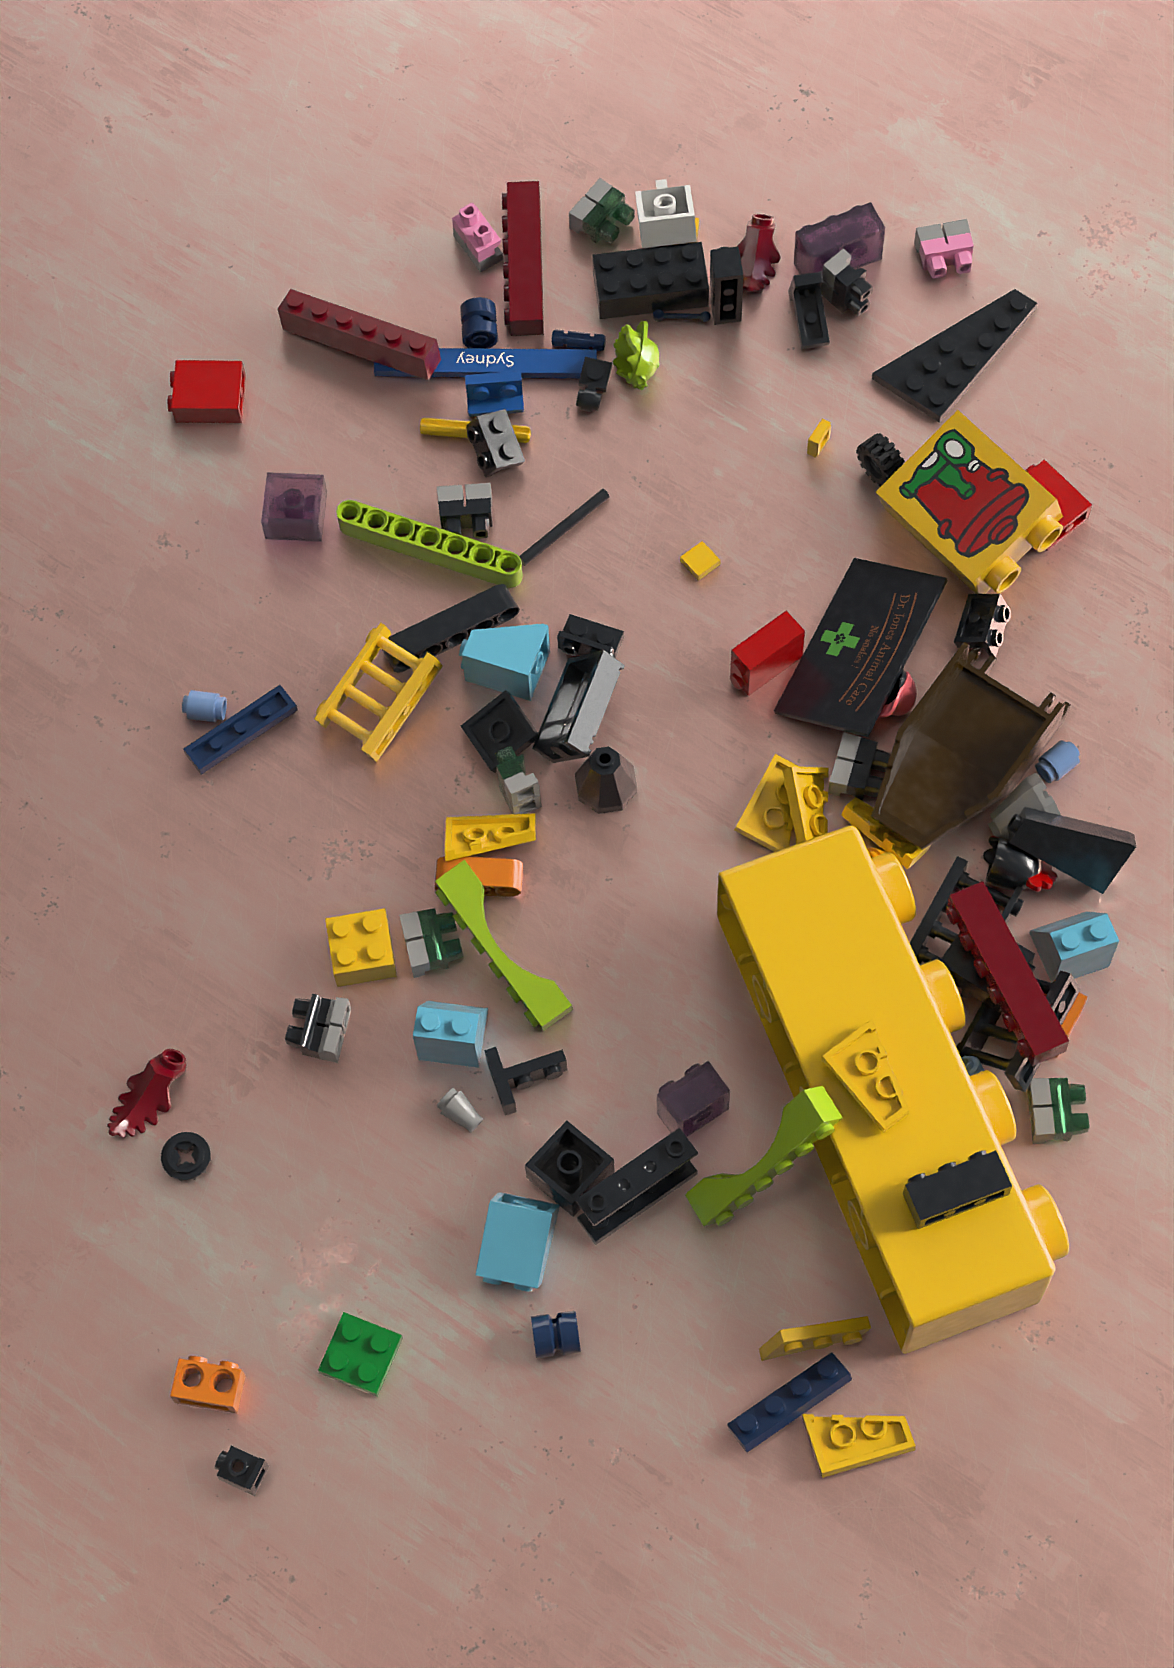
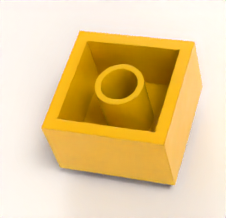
(360, 947)

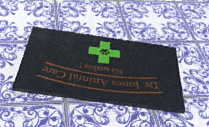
(860, 646)

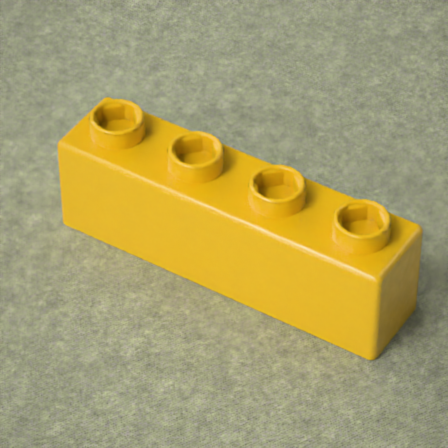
(820, 960)

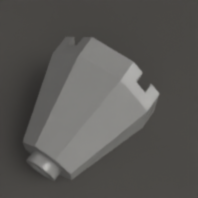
(1027, 794)

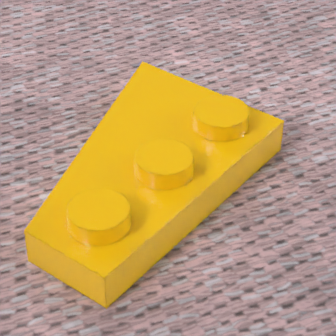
(807, 800)
(859, 815)
(867, 1075)
(814, 1337)
(854, 1442)

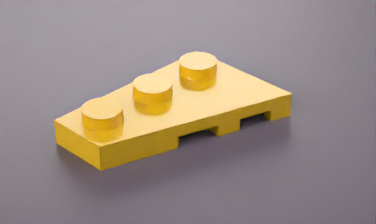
(768, 811)
(486, 833)

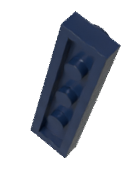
(240, 729)
(789, 1402)

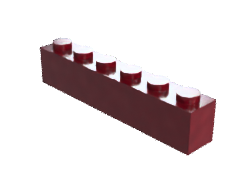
(524, 258)
(359, 334)
(1007, 974)

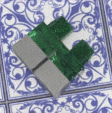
(599, 211)
(517, 788)
(425, 943)
(1051, 1109)

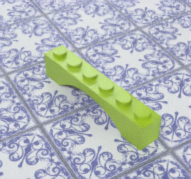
(540, 995)
(803, 1122)

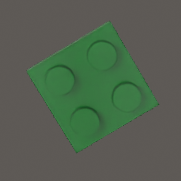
(360, 1354)

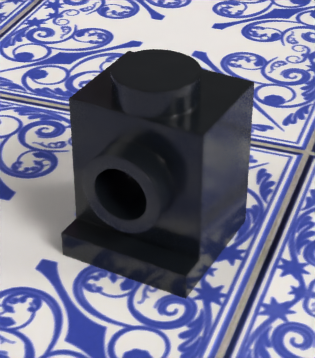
(249, 1477)

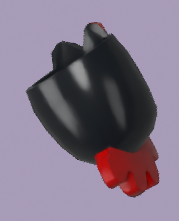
(1015, 867)

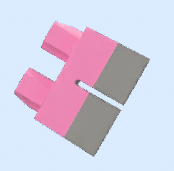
(477, 237)
(945, 247)

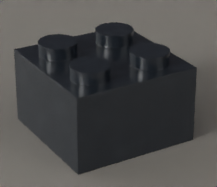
(568, 1167)

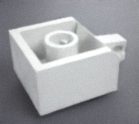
(665, 215)

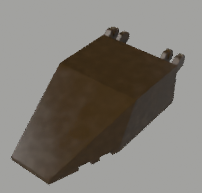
(961, 751)

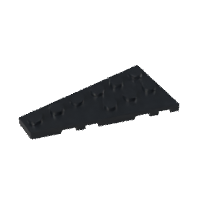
(948, 364)

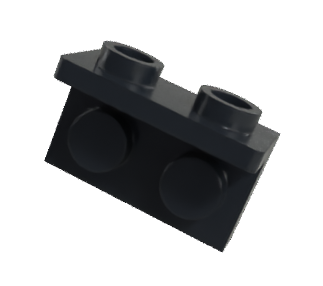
(983, 622)
(586, 637)

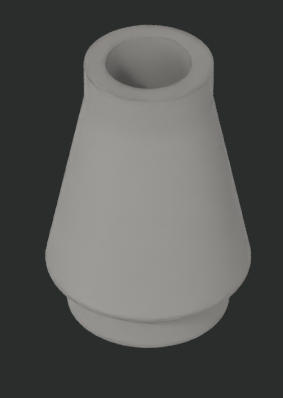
(459, 1109)

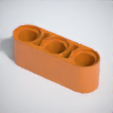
(497, 875)

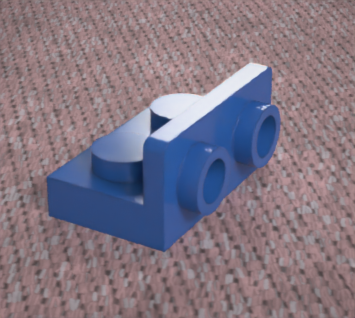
(494, 392)

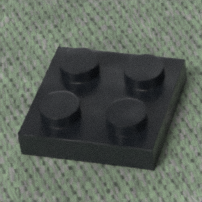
(498, 727)

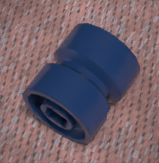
(479, 323)
(555, 1334)

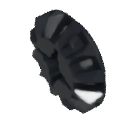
(185, 1143)

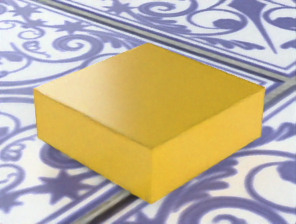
(819, 438)
(700, 560)

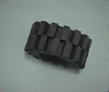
(879, 458)

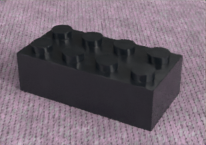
(650, 280)

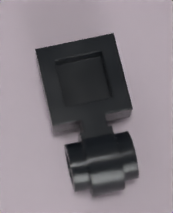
(593, 377)

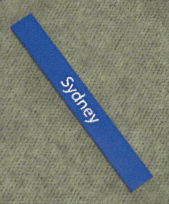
(531, 362)

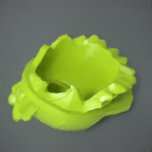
(636, 355)

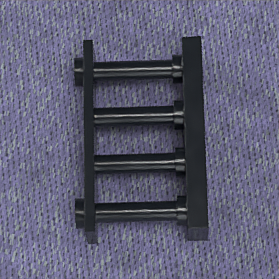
(930, 925)
(1018, 1070)
(637, 1186)

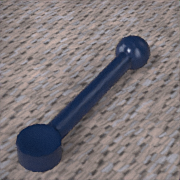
(659, 315)

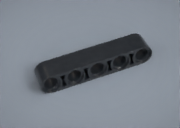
(454, 625)

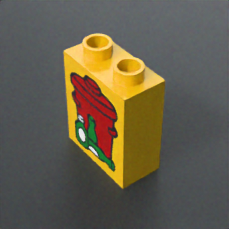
(972, 505)

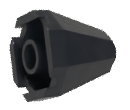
(606, 781)

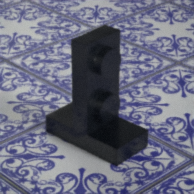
(809, 309)
(522, 1074)

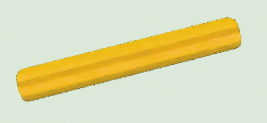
(458, 428)

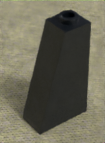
(1072, 845)

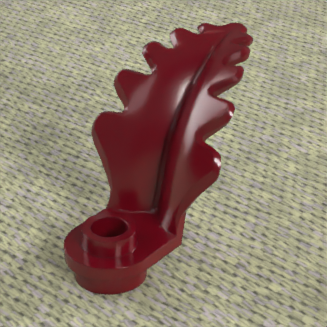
(758, 252)
(147, 1094)

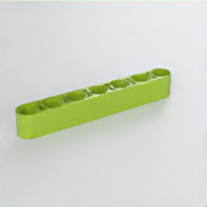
(420, 534)

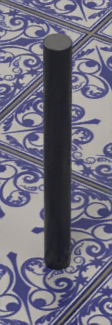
(564, 526)

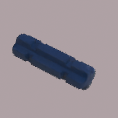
(578, 340)

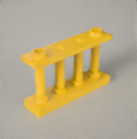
(392, 716)

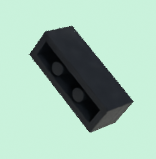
(726, 285)
(956, 1188)

